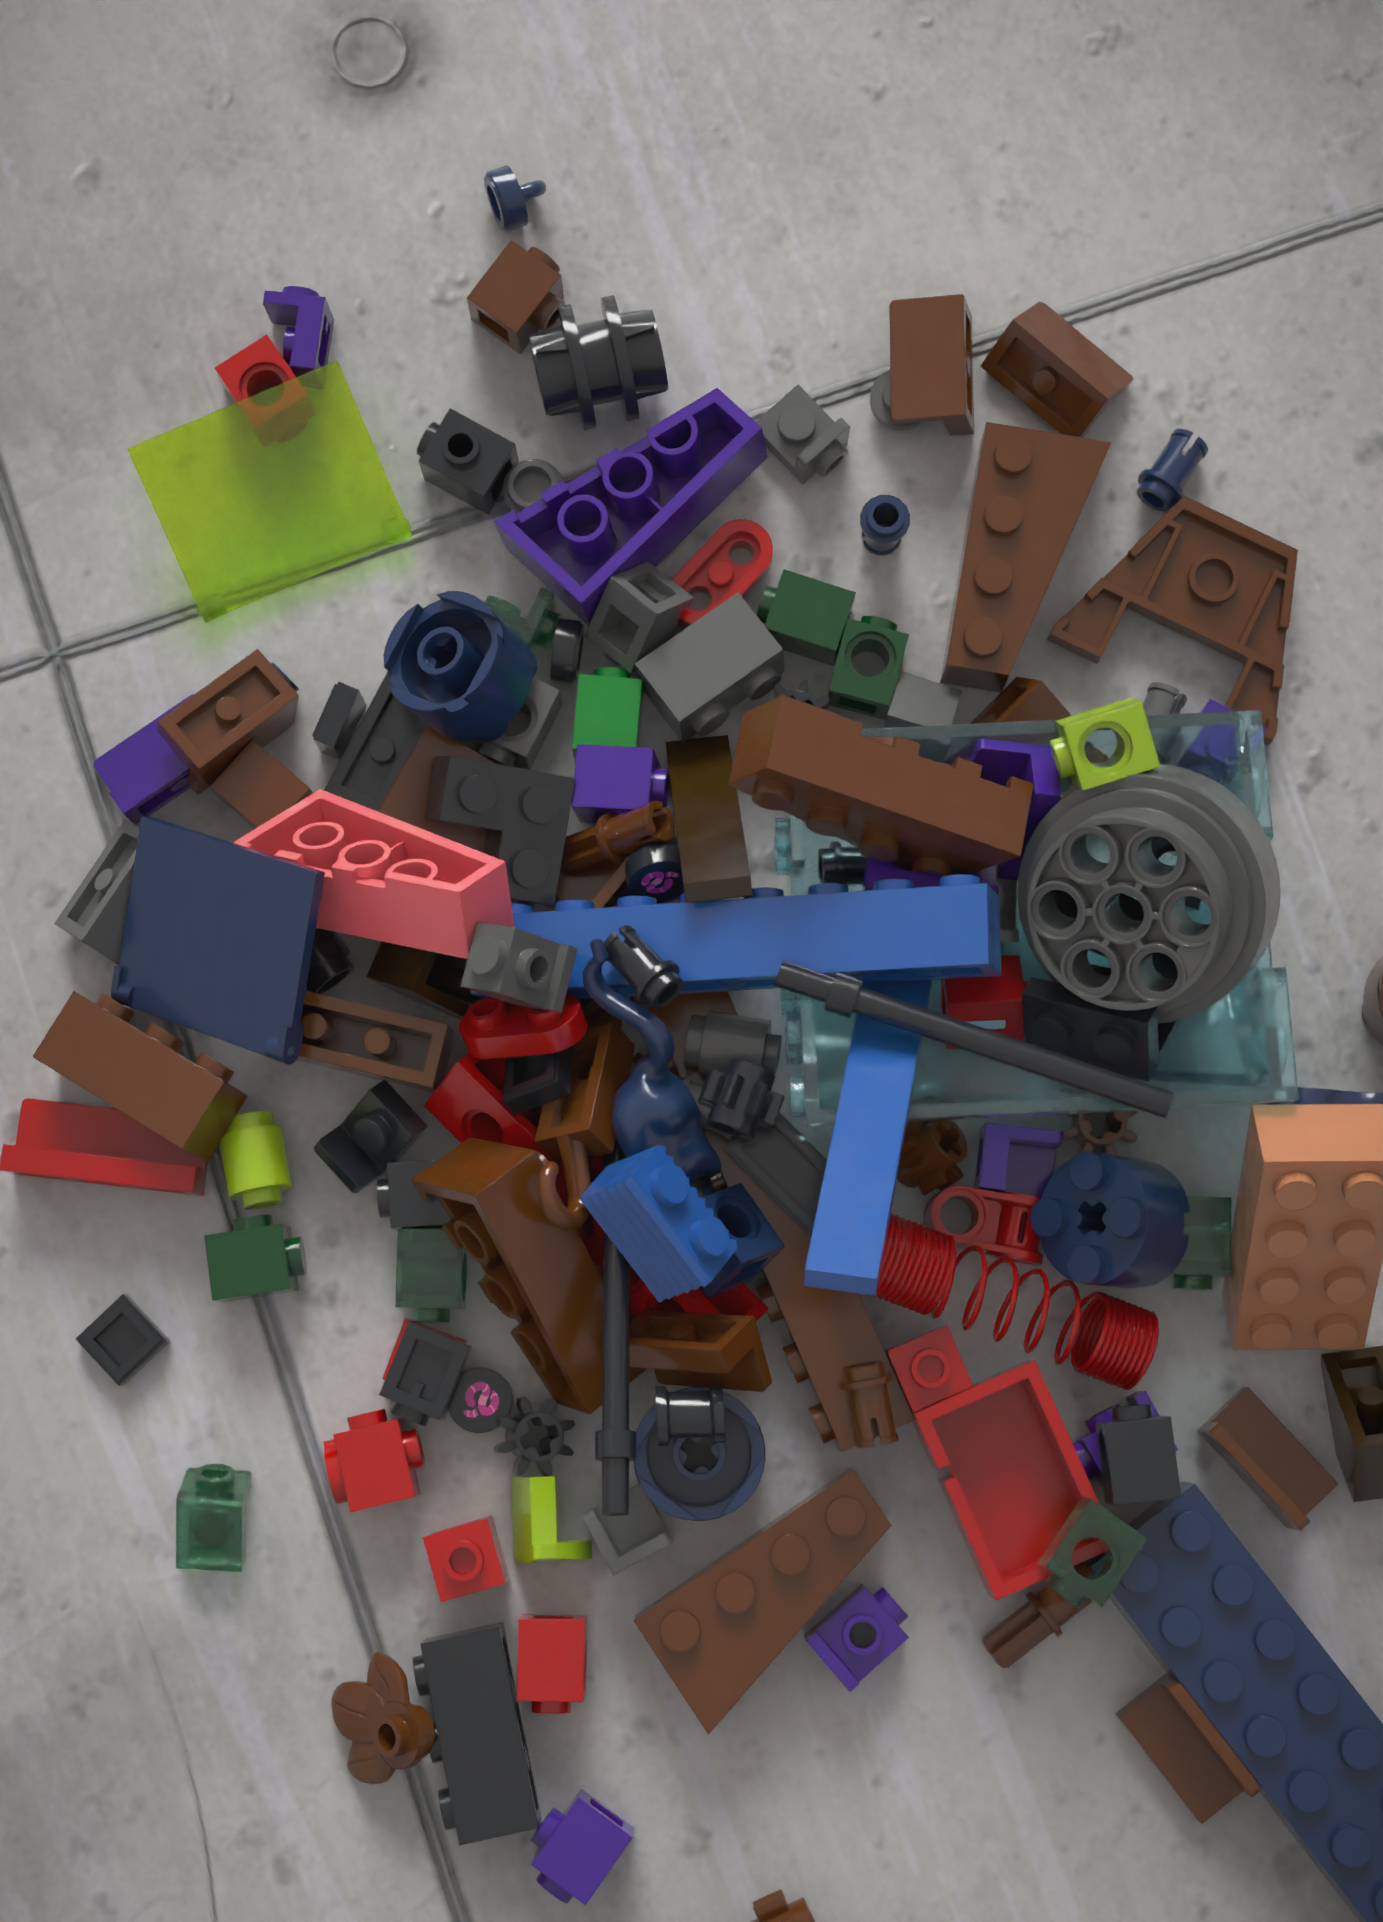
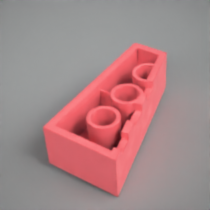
(388, 875)

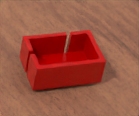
(1008, 1474)

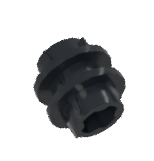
(599, 362)

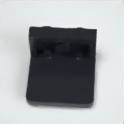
(1105, 1037)

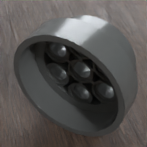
(1219, 860)

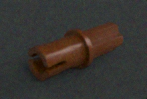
(618, 836)
(1031, 1623)

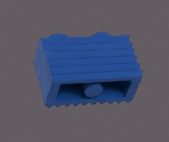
(659, 1223)

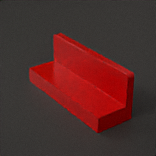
(98, 1148)

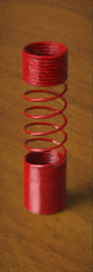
(1108, 1342)

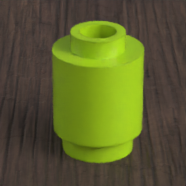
(255, 1160)

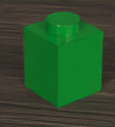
(608, 709)

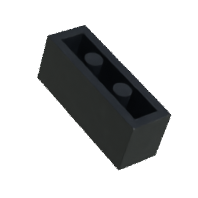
(478, 1734)

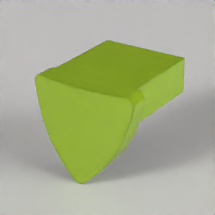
(536, 1523)

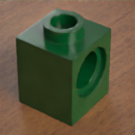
(867, 693)

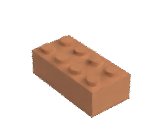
(1307, 1228)

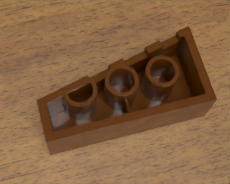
(1017, 527)
(529, 1265)

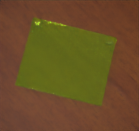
(270, 491)

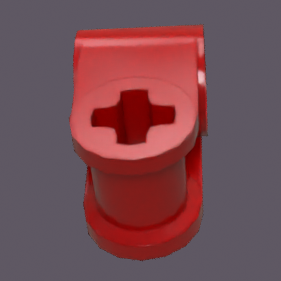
(993, 1222)

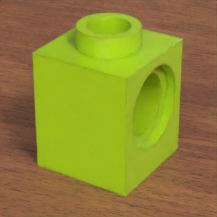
(1133, 752)

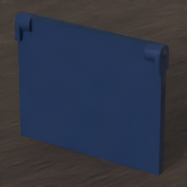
(219, 938)

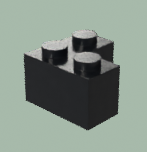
(519, 810)

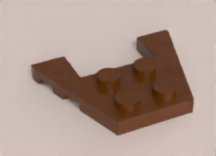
(1207, 583)

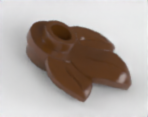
(381, 1722)

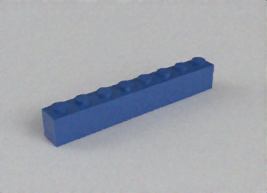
(741, 943)

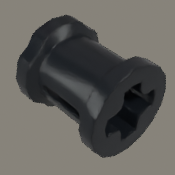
(690, 1414)

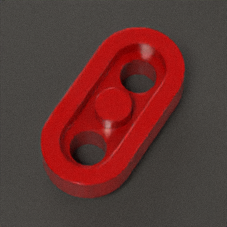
(716, 574)
(507, 1030)

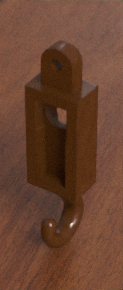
(582, 1122)

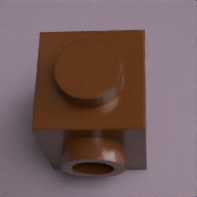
(518, 296)

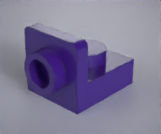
(308, 342)

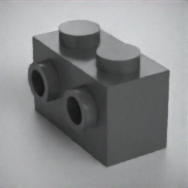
(711, 668)

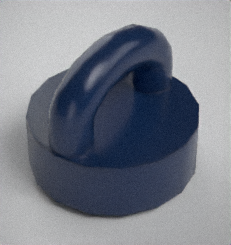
(508, 198)

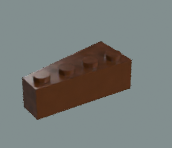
(877, 791)
(753, 1600)

